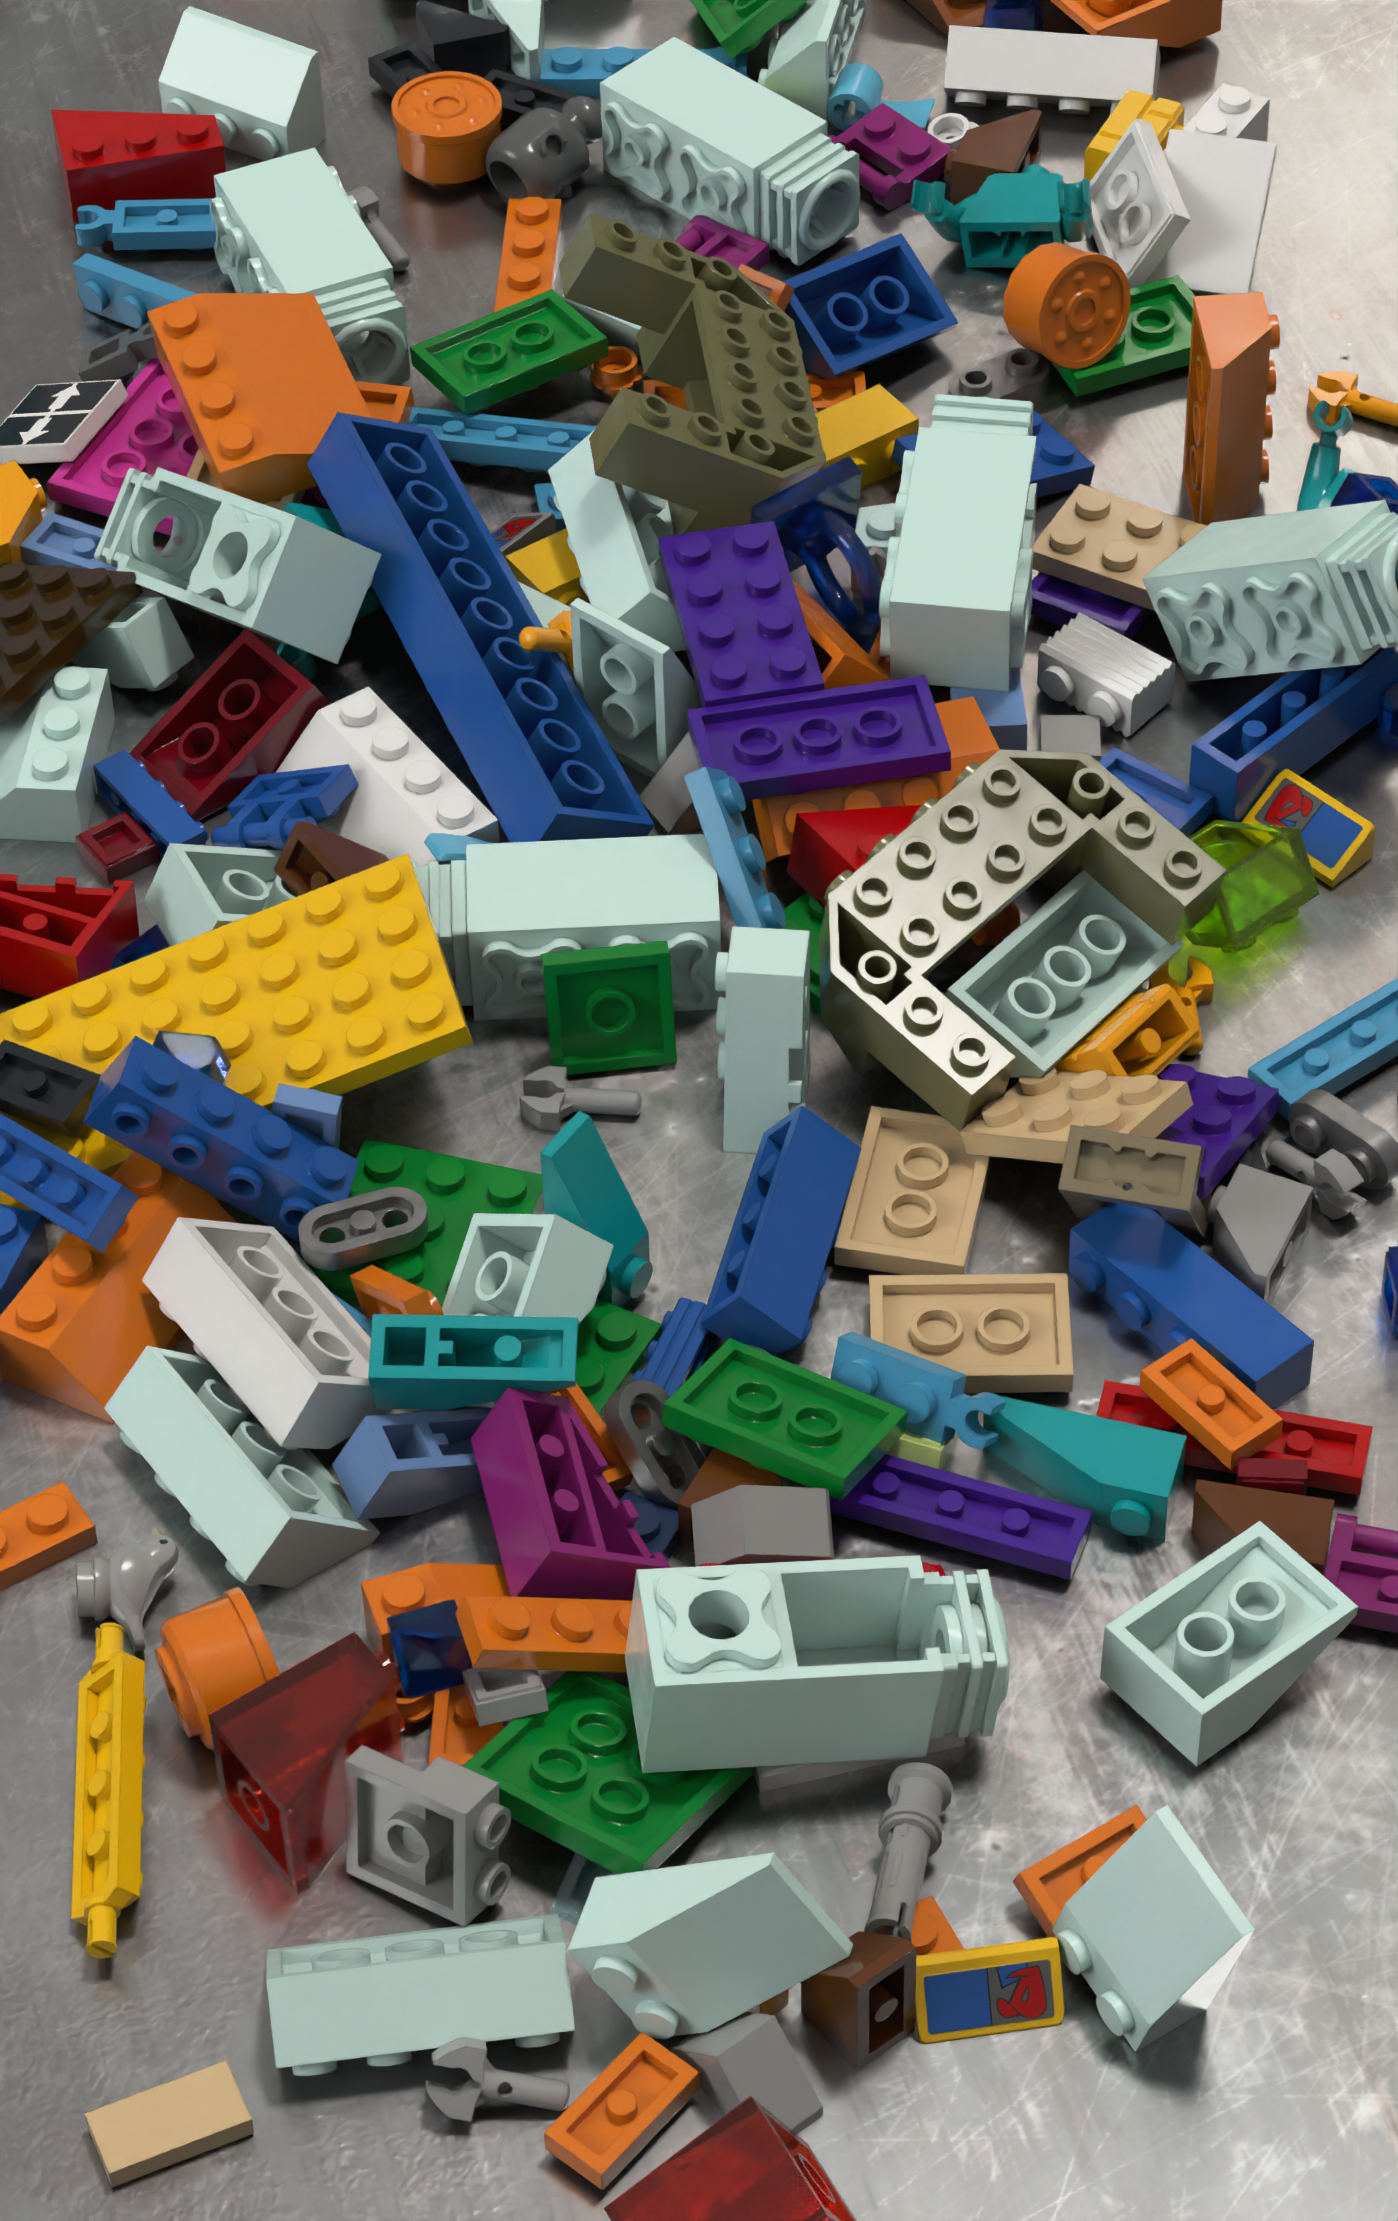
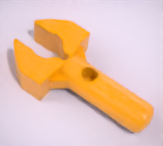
(1341, 389)
(552, 639)
(1197, 989)

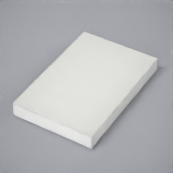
(1226, 197)
(1136, 204)

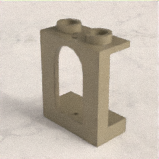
(1134, 1172)

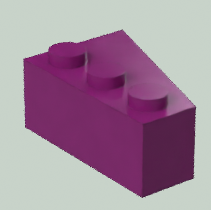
(552, 1505)

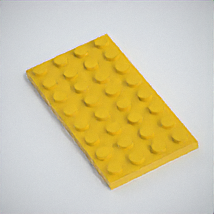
(295, 995)

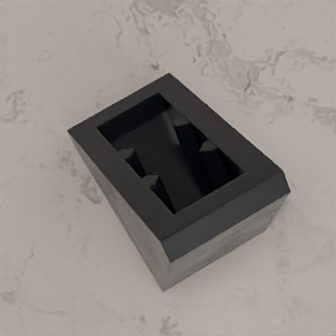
(462, 40)

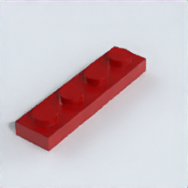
(1333, 1448)

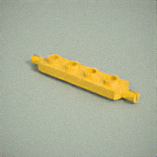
(108, 1790)

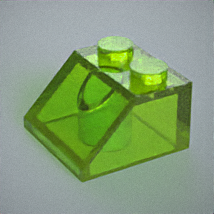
(1262, 885)

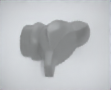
(126, 1583)

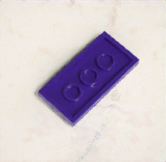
(739, 614)
(823, 738)

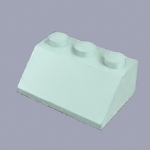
(253, 83)
(51, 756)

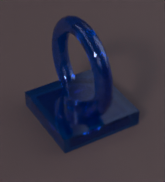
(814, 521)

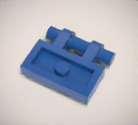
(276, 801)

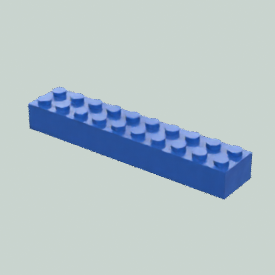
(461, 625)

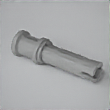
(909, 1836)

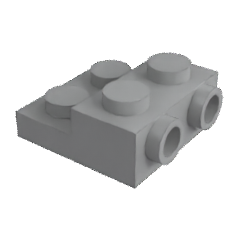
(426, 1833)

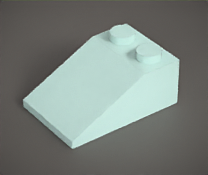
(631, 687)
(211, 887)
(527, 1269)
(1223, 1641)
(1152, 1932)
(702, 1941)

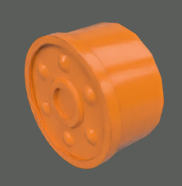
(446, 126)
(1067, 304)
(212, 1659)

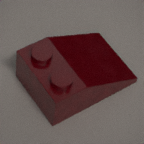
(229, 727)

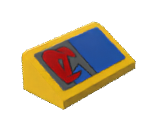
(1332, 833)
(988, 1990)

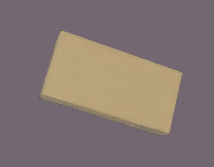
(169, 2123)

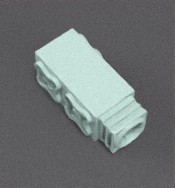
(728, 151)
(298, 231)
(961, 552)
(240, 561)
(1281, 592)
(571, 895)
(810, 1662)

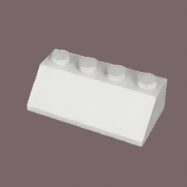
(1047, 68)
(401, 783)
(266, 1329)

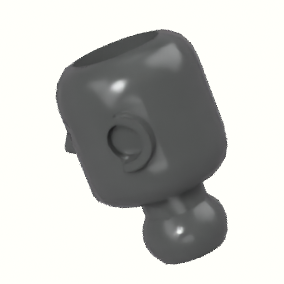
(545, 150)

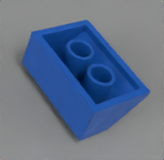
(865, 308)

